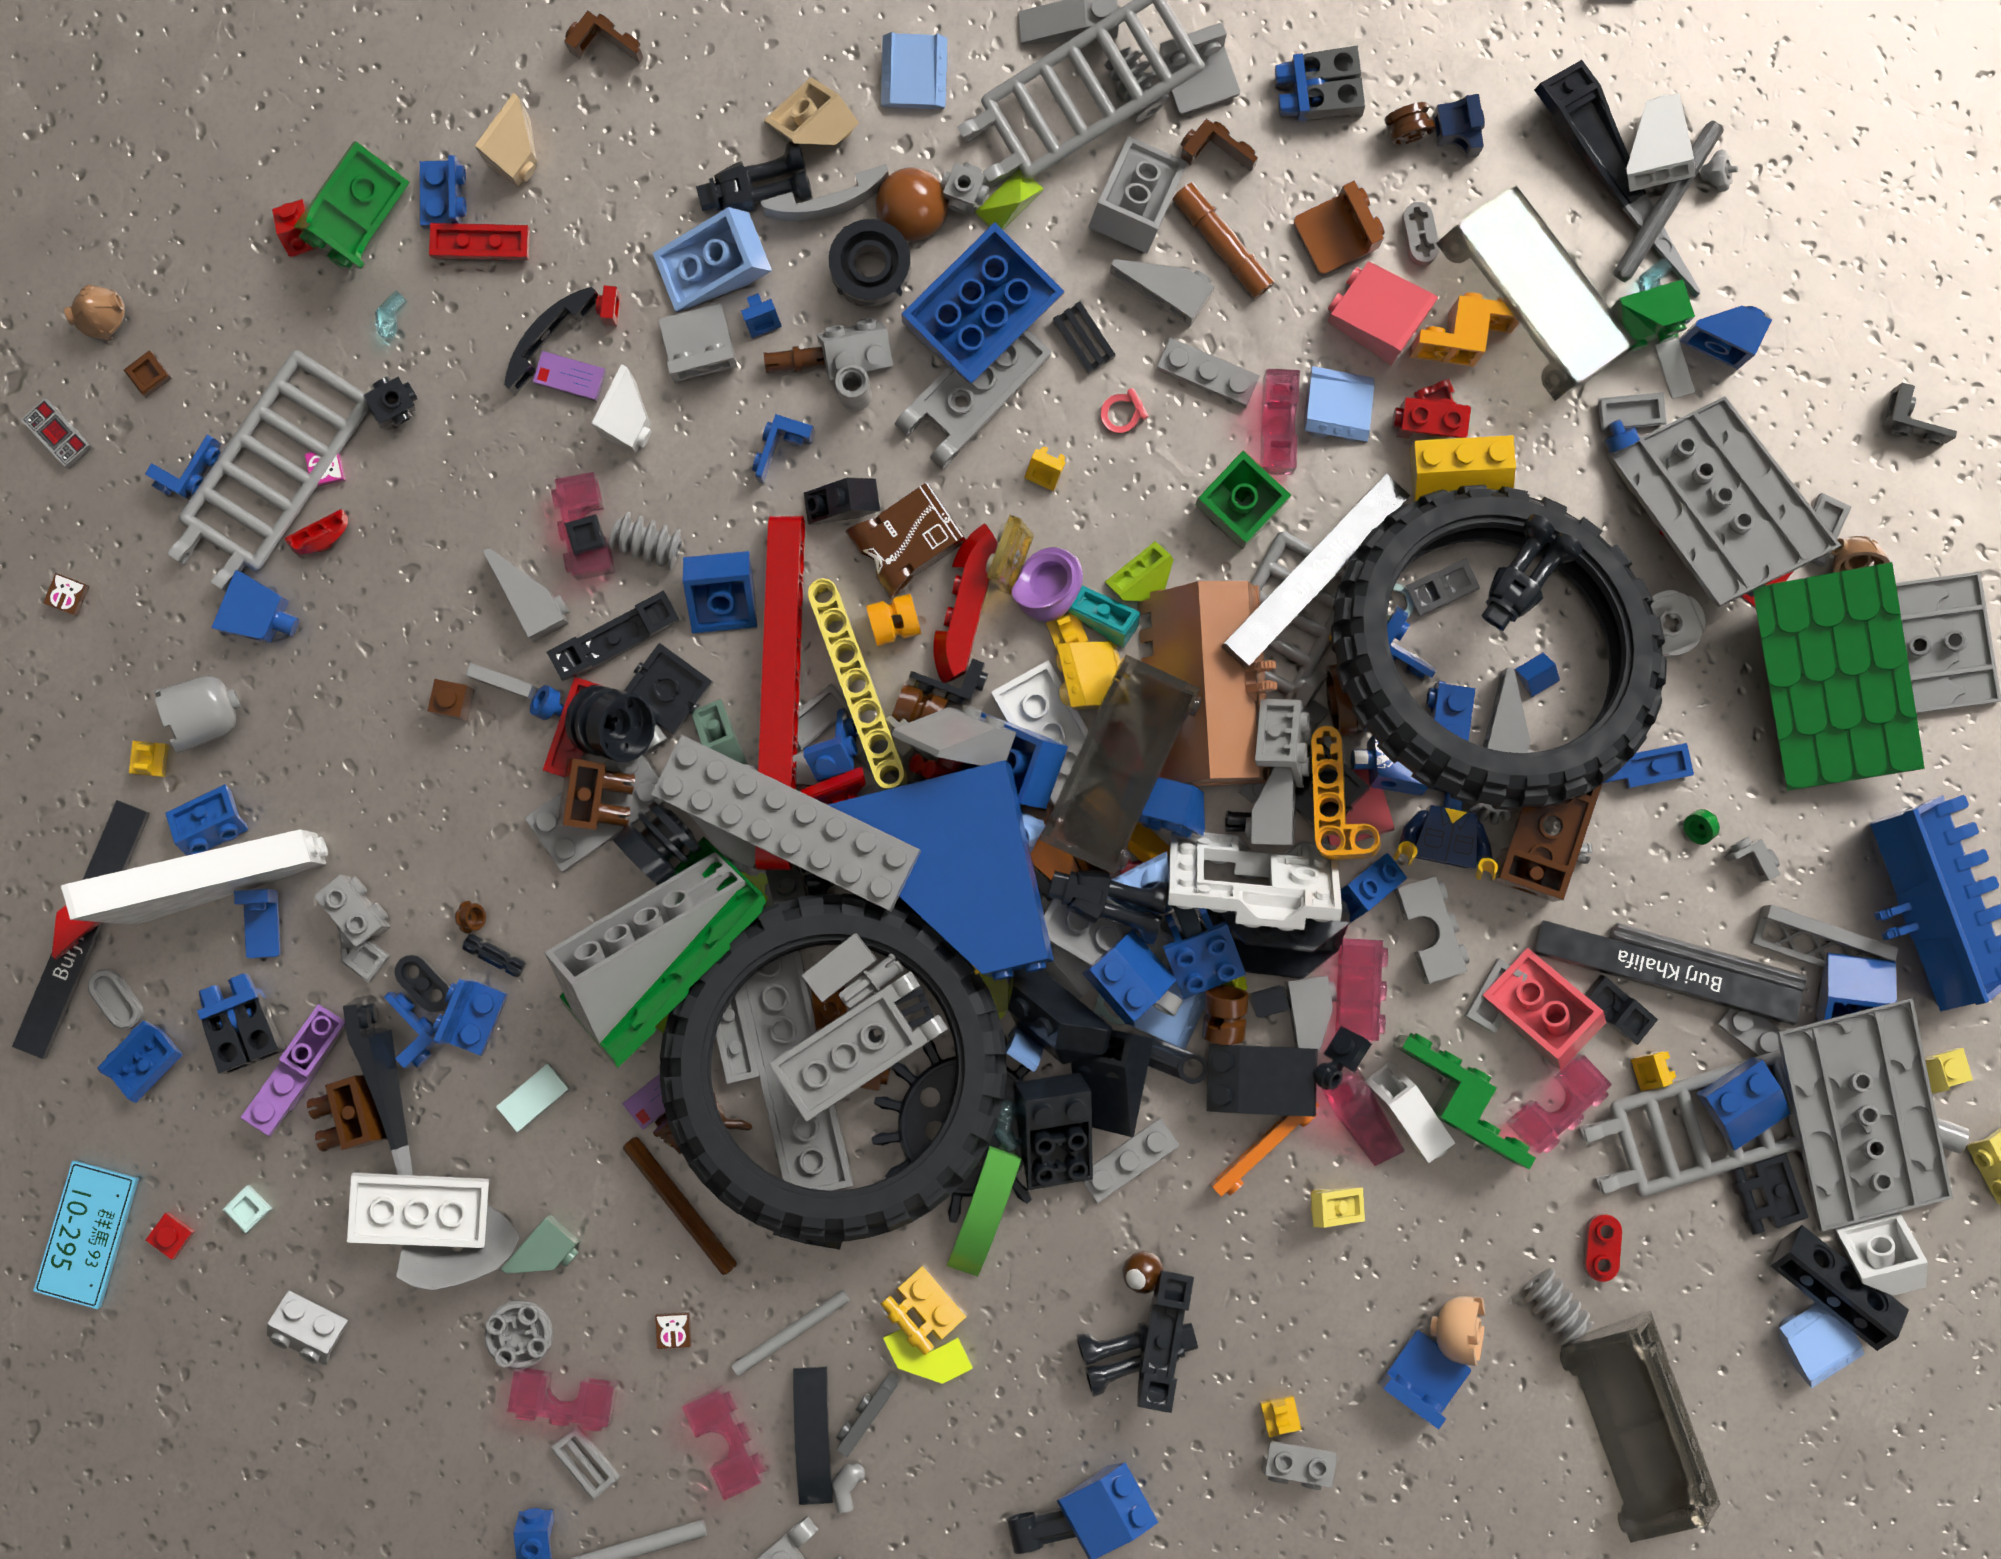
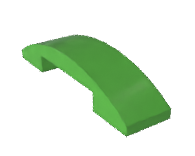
(984, 1211)

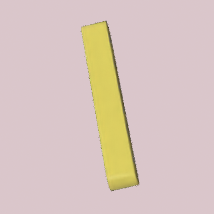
(853, 671)

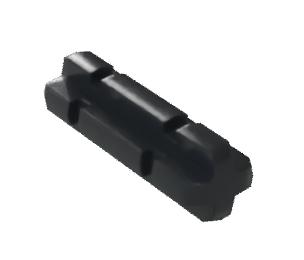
(493, 955)

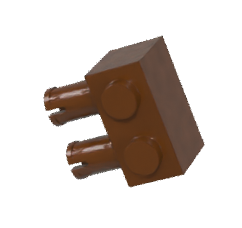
(582, 795)
(353, 1113)

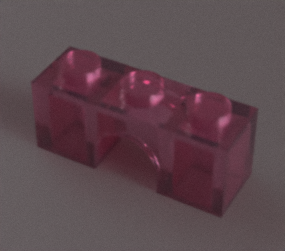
(1279, 409)
(577, 498)
(1582, 1086)
(533, 1397)
(716, 1414)

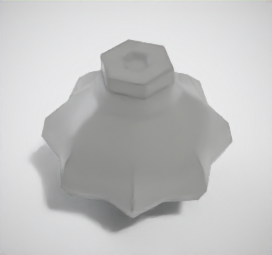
(1719, 170)

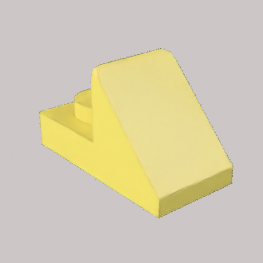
(1947, 1069)
(1337, 1206)

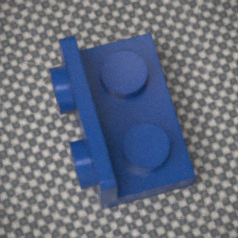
(442, 192)
(1452, 707)
(205, 821)

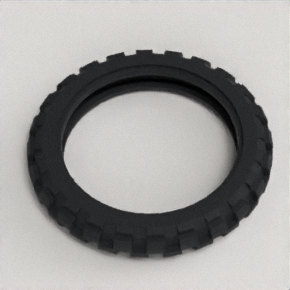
(1426, 747)
(863, 1210)

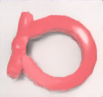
(1138, 414)

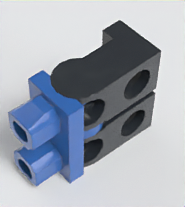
(240, 1026)

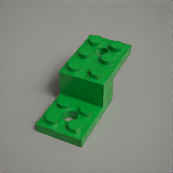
(1465, 1099)

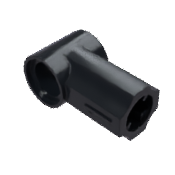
(1171, 1060)
(1033, 1530)

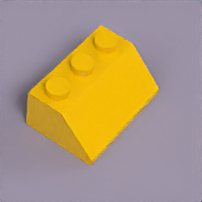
(1461, 462)

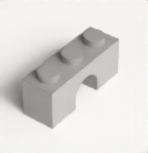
(1444, 955)

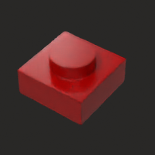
(608, 305)
(170, 1235)

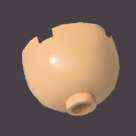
(1460, 1330)

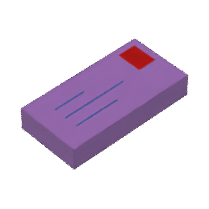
(569, 376)
(646, 1103)

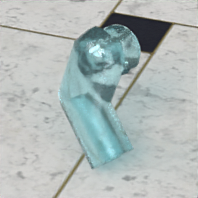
(1654, 274)
(386, 315)
(1002, 1131)

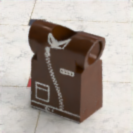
(907, 538)

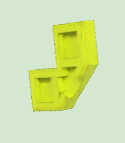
(937, 1365)

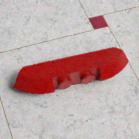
(954, 646)

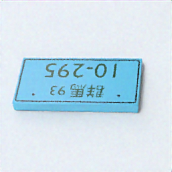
(86, 1234)

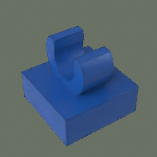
(760, 316)

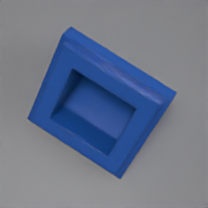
(1538, 674)

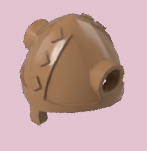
(96, 312)
(1857, 553)

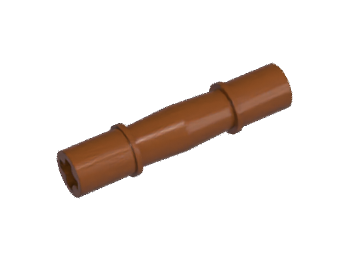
(1223, 240)

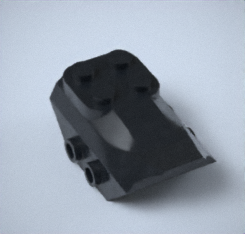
(1285, 952)

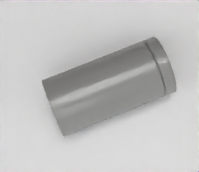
(849, 376)

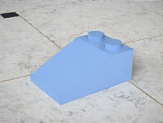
(712, 259)

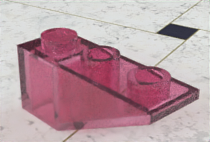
(1363, 1117)

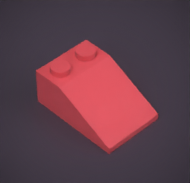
(1545, 1009)

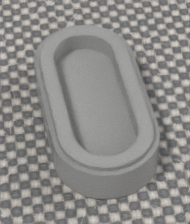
(115, 999)

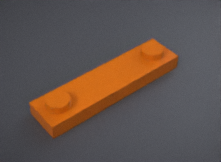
(1230, 1179)

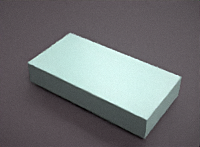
(533, 1097)

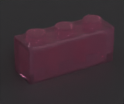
(1361, 987)

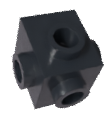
(387, 413)

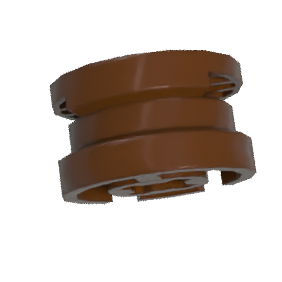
(1409, 123)

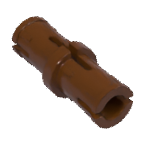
(794, 359)

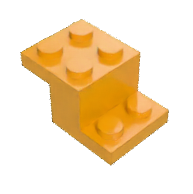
(1465, 331)

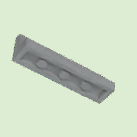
(1816, 930)

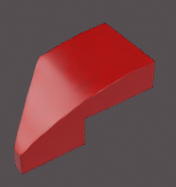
(68, 932)

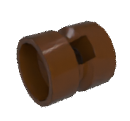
(913, 705)
(1225, 1015)

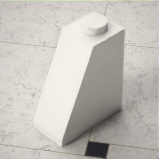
(1661, 146)
(1410, 1112)

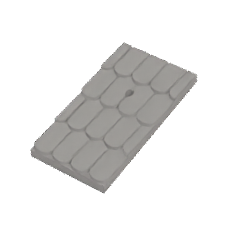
(1737, 522)
(1959, 653)
(1857, 1086)

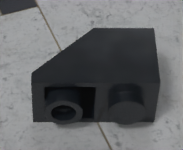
(842, 500)

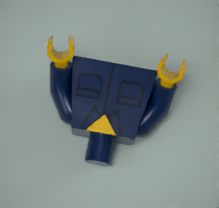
(1448, 838)

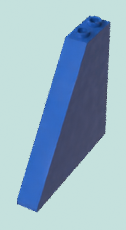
(972, 867)

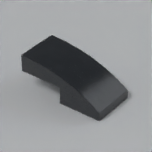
(1620, 1010)

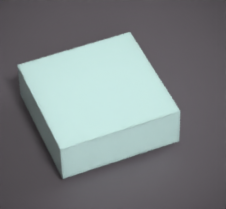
(247, 1209)

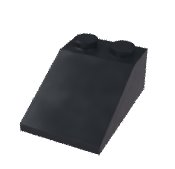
(1262, 1080)

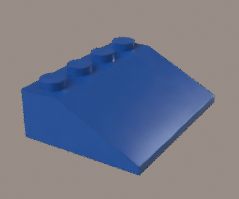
(981, 304)

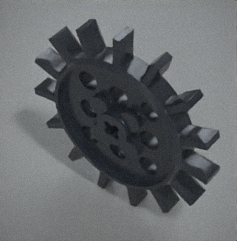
(915, 1117)

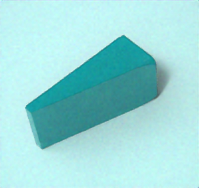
(1105, 616)

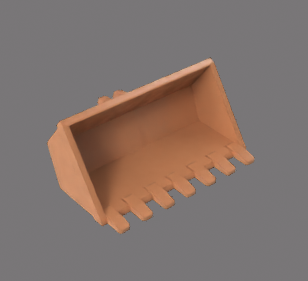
(1187, 640)

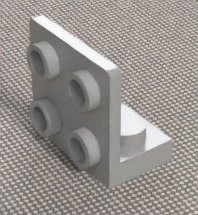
(1216, 80)
(697, 343)
(1284, 737)

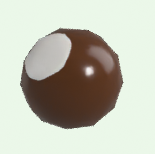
(1142, 1272)

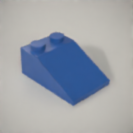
(1034, 764)

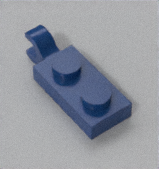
(1655, 766)

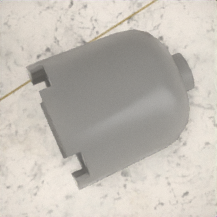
(197, 711)

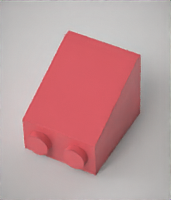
(1380, 310)

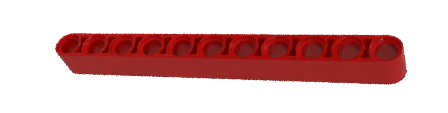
(781, 659)

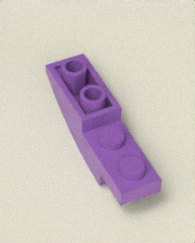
(295, 1071)

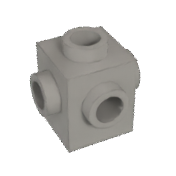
(964, 199)

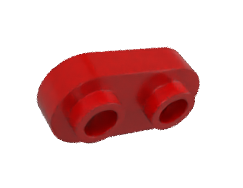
(1602, 1248)

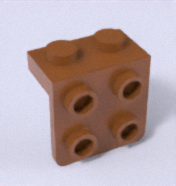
(1340, 229)

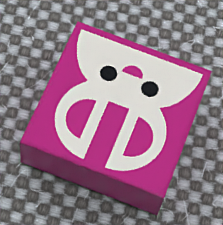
(334, 472)

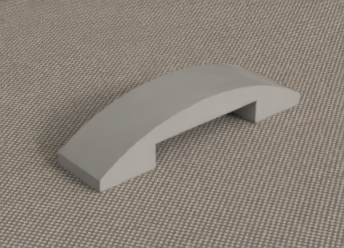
(784, 206)

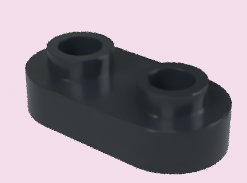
(424, 984)

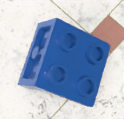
(469, 1015)
(1424, 1378)

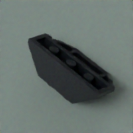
(1056, 1017)

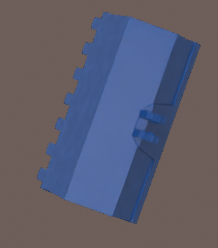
(1942, 900)

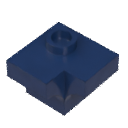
(1461, 124)

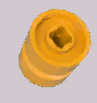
(882, 623)

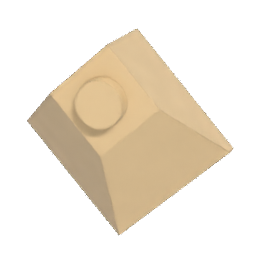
(813, 116)
(509, 143)

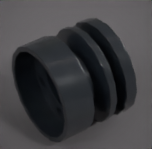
(610, 723)
(657, 843)

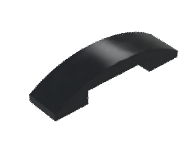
(576, 305)
(613, 637)
(1162, 1341)
(812, 1435)

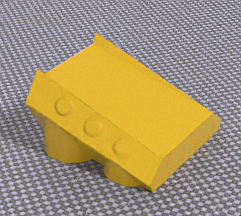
(1087, 672)

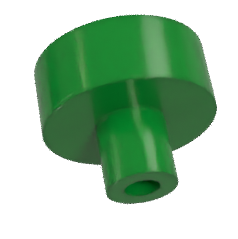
(1701, 826)

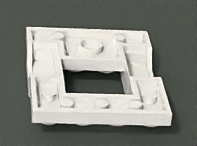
(1299, 888)

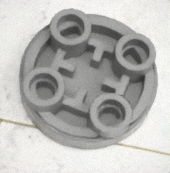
(518, 1334)

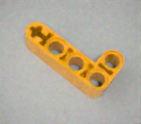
(1335, 793)

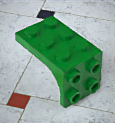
(351, 206)

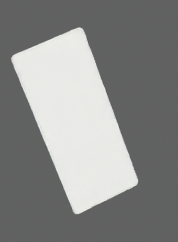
(1675, 368)

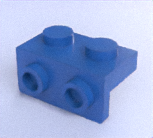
(140, 1060)

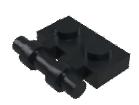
(1778, 1190)

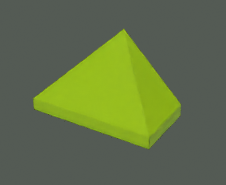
(1009, 200)
(1143, 574)

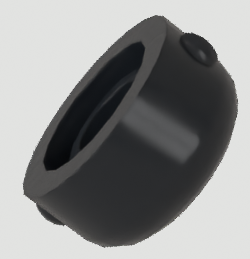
(864, 237)

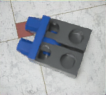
(1323, 83)

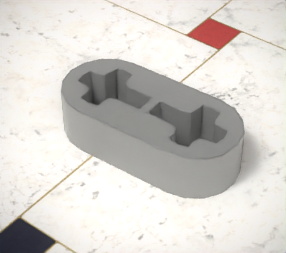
(1413, 236)

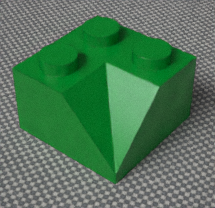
(1655, 313)
(1243, 499)

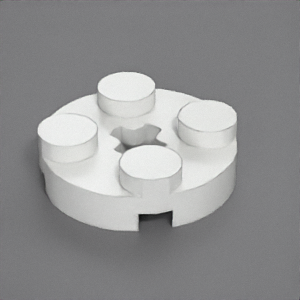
(1690, 619)

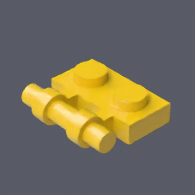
(931, 1306)

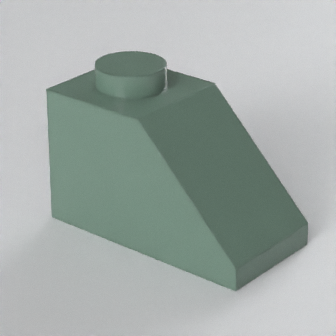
(717, 731)
(544, 1249)

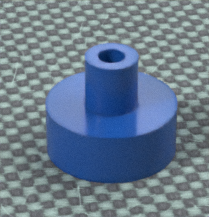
(1620, 436)
(546, 703)

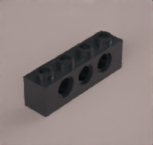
(1838, 1289)

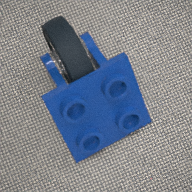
(1203, 957)

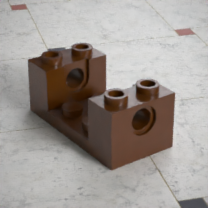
(1545, 862)

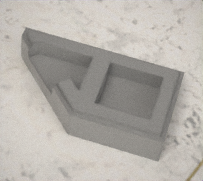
(363, 959)

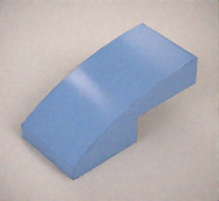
(1024, 1048)

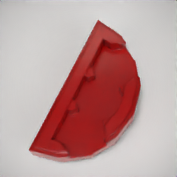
(318, 535)
(838, 787)

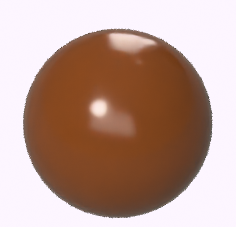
(912, 203)

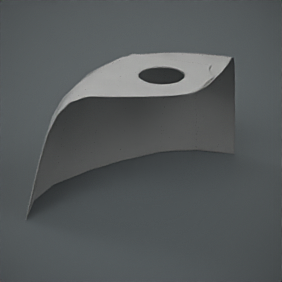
(442, 1267)

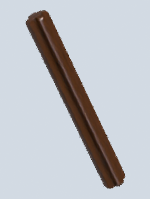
(679, 1205)

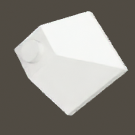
(623, 414)
(1885, 1254)

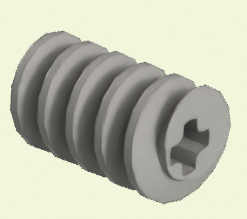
(1144, 80)
(646, 540)
(1558, 1306)

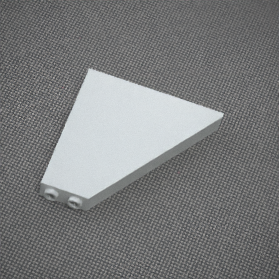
(192, 880)

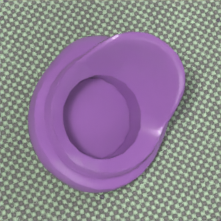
(1048, 584)

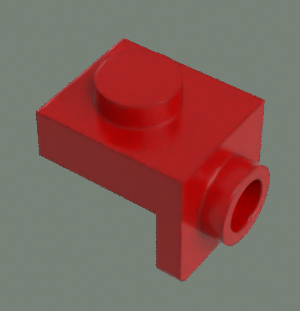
(285, 219)

